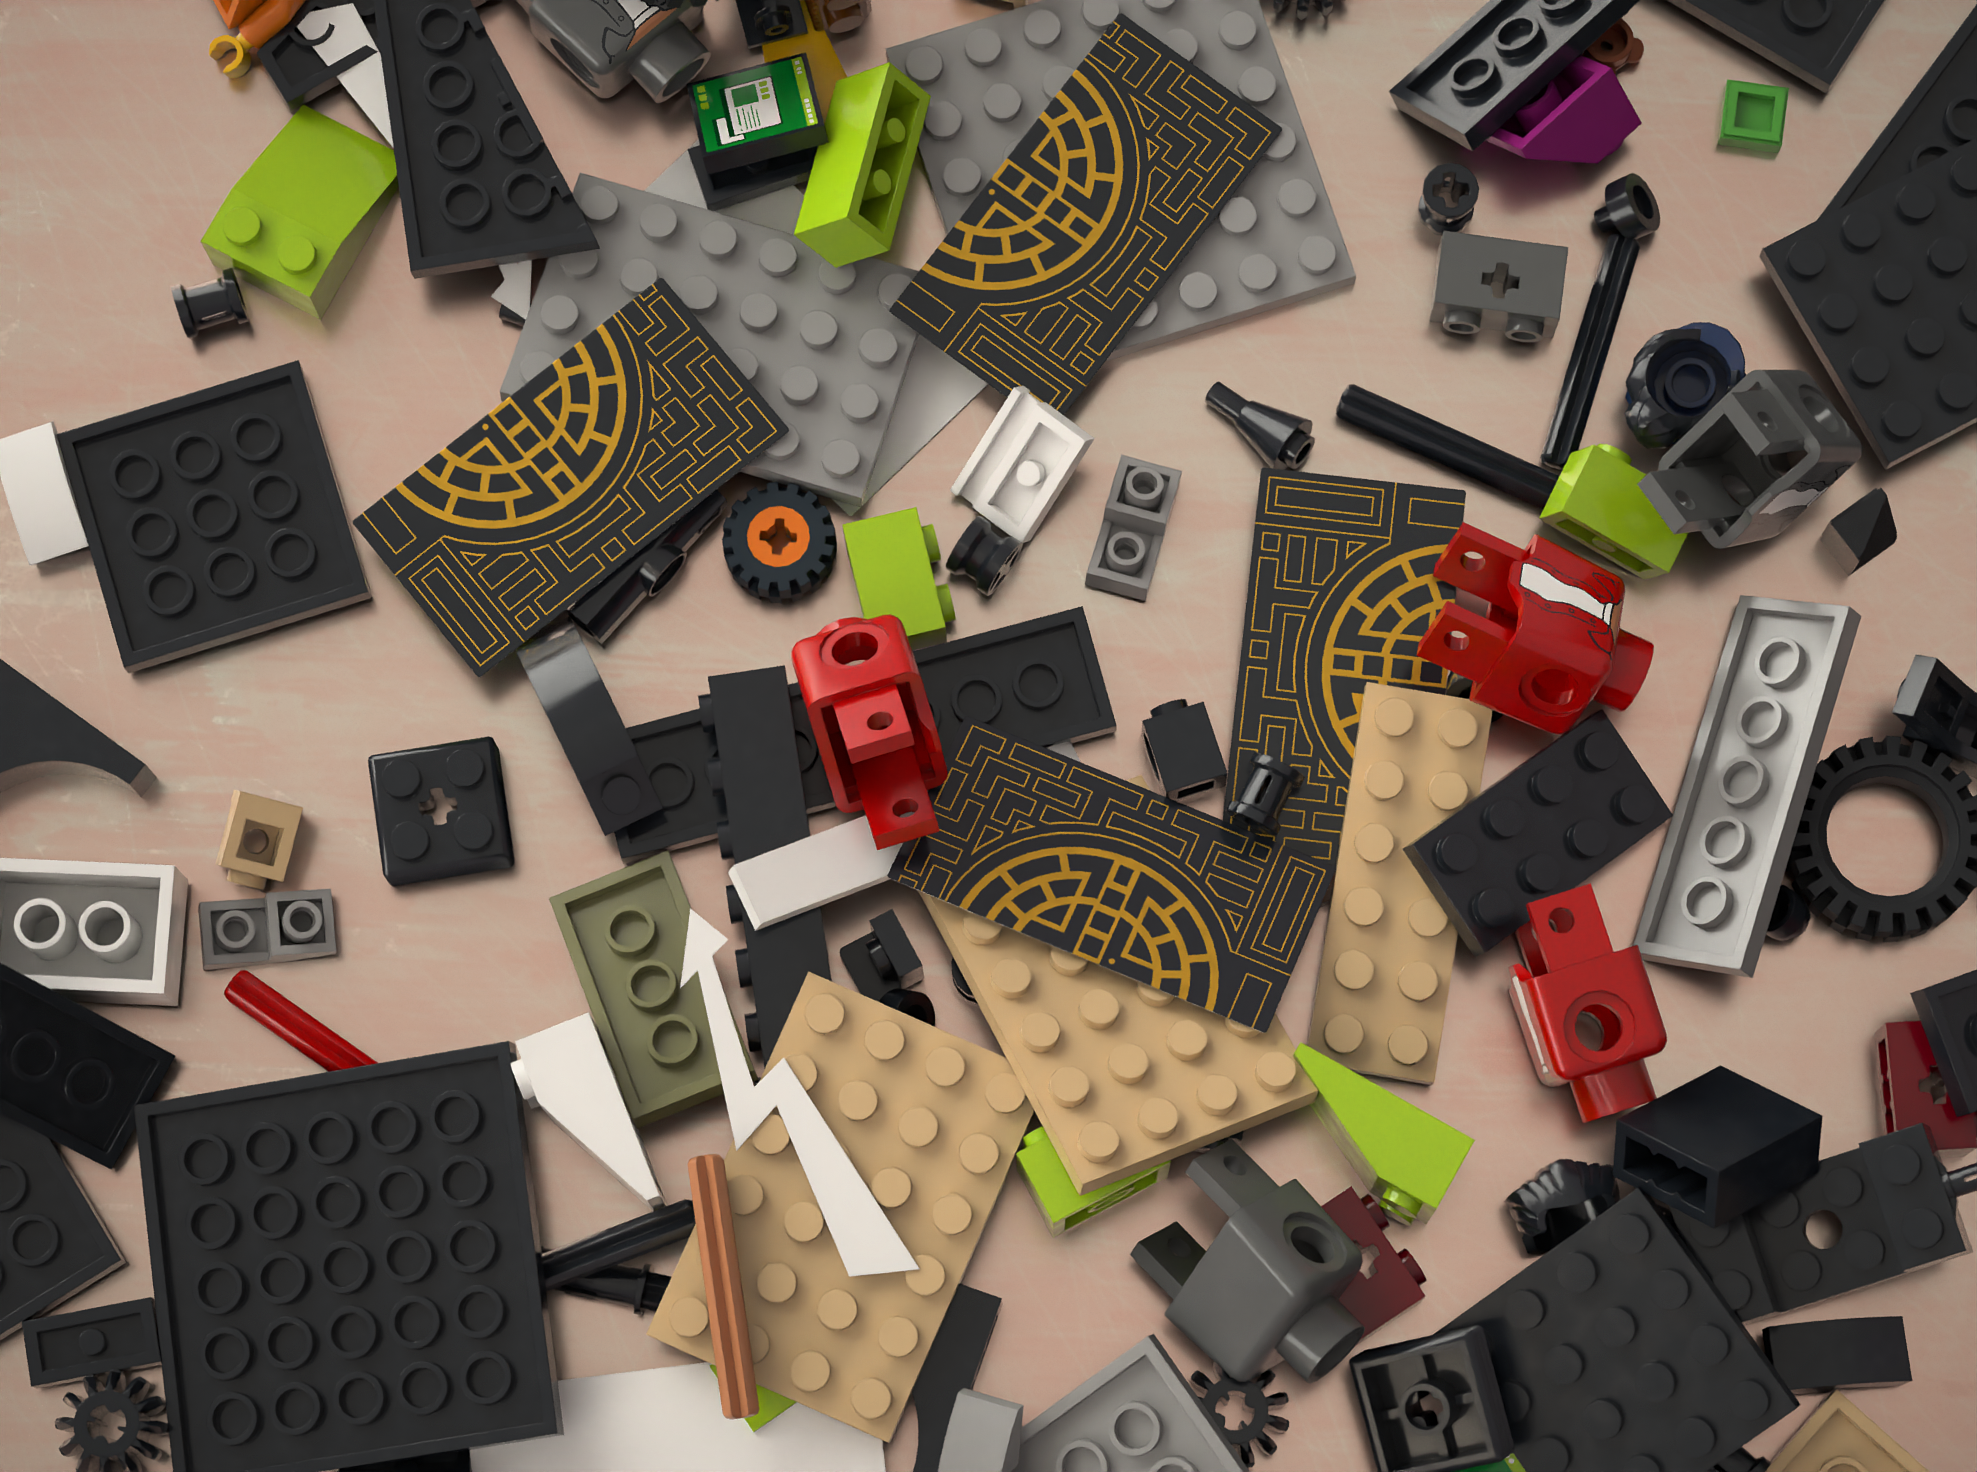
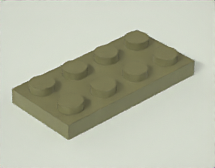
(629, 957)

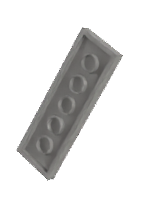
(1746, 784)

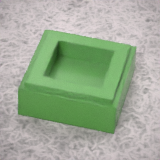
(1753, 116)

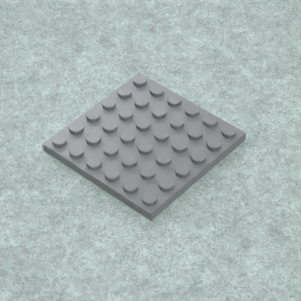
(1001, 72)

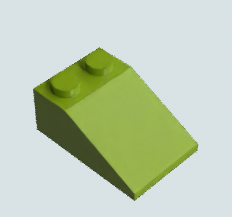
(304, 211)
(1388, 1142)

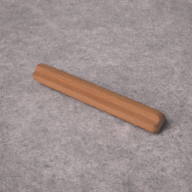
(723, 1286)

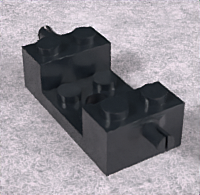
(1894, 1217)

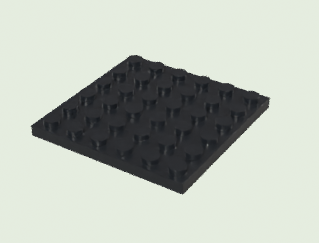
(348, 1267)

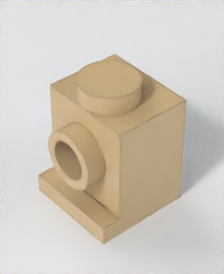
(278, 823)

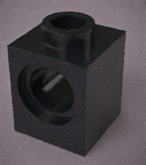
(1183, 750)

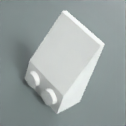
(576, 1086)

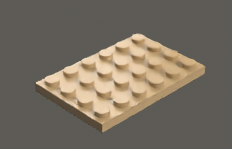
(1112, 1062)
(933, 1142)

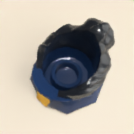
(1680, 380)

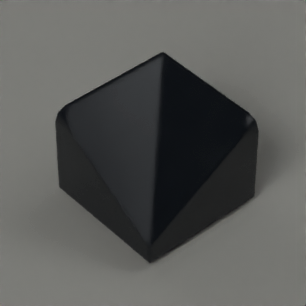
(1861, 531)

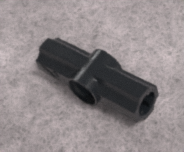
(644, 573)

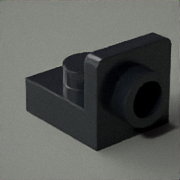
(882, 958)

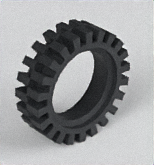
(1931, 781)

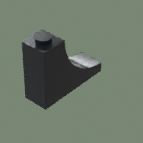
(49, 739)
(951, 1367)

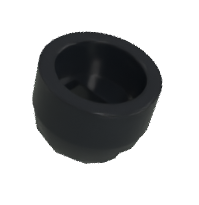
(1788, 921)

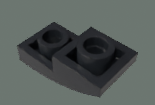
(1839, 1353)

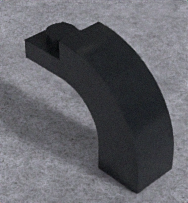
(1939, 712)
(588, 726)

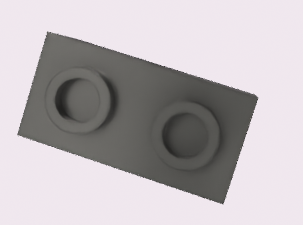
(1530, 279)

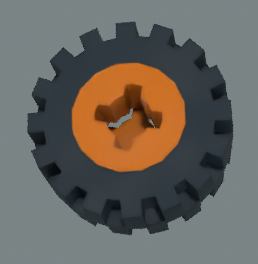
(779, 566)

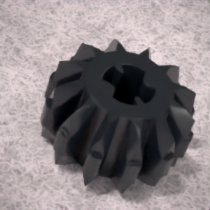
(123, 1402)
(1253, 1402)

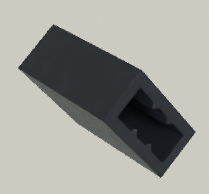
(1717, 1146)

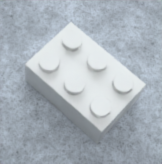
(95, 928)

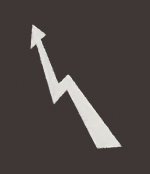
(367, 87)
(852, 1214)

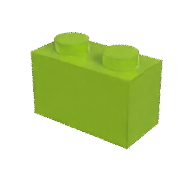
(1609, 513)
(895, 576)

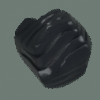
(1561, 1202)

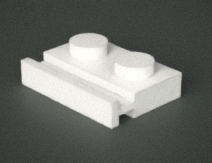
(1022, 464)

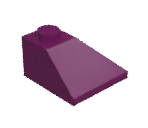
(1572, 118)

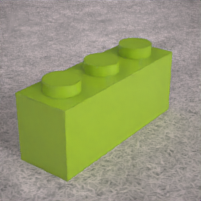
(864, 166)

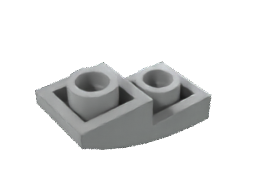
(1133, 527)
(267, 929)
(982, 1434)

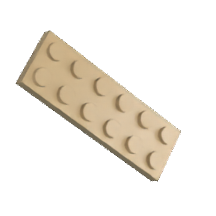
(1385, 933)

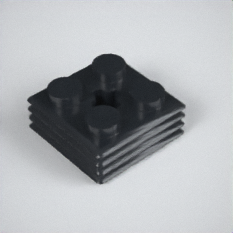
(475, 834)
(1453, 1369)

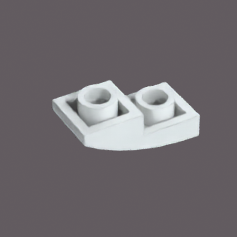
(40, 494)

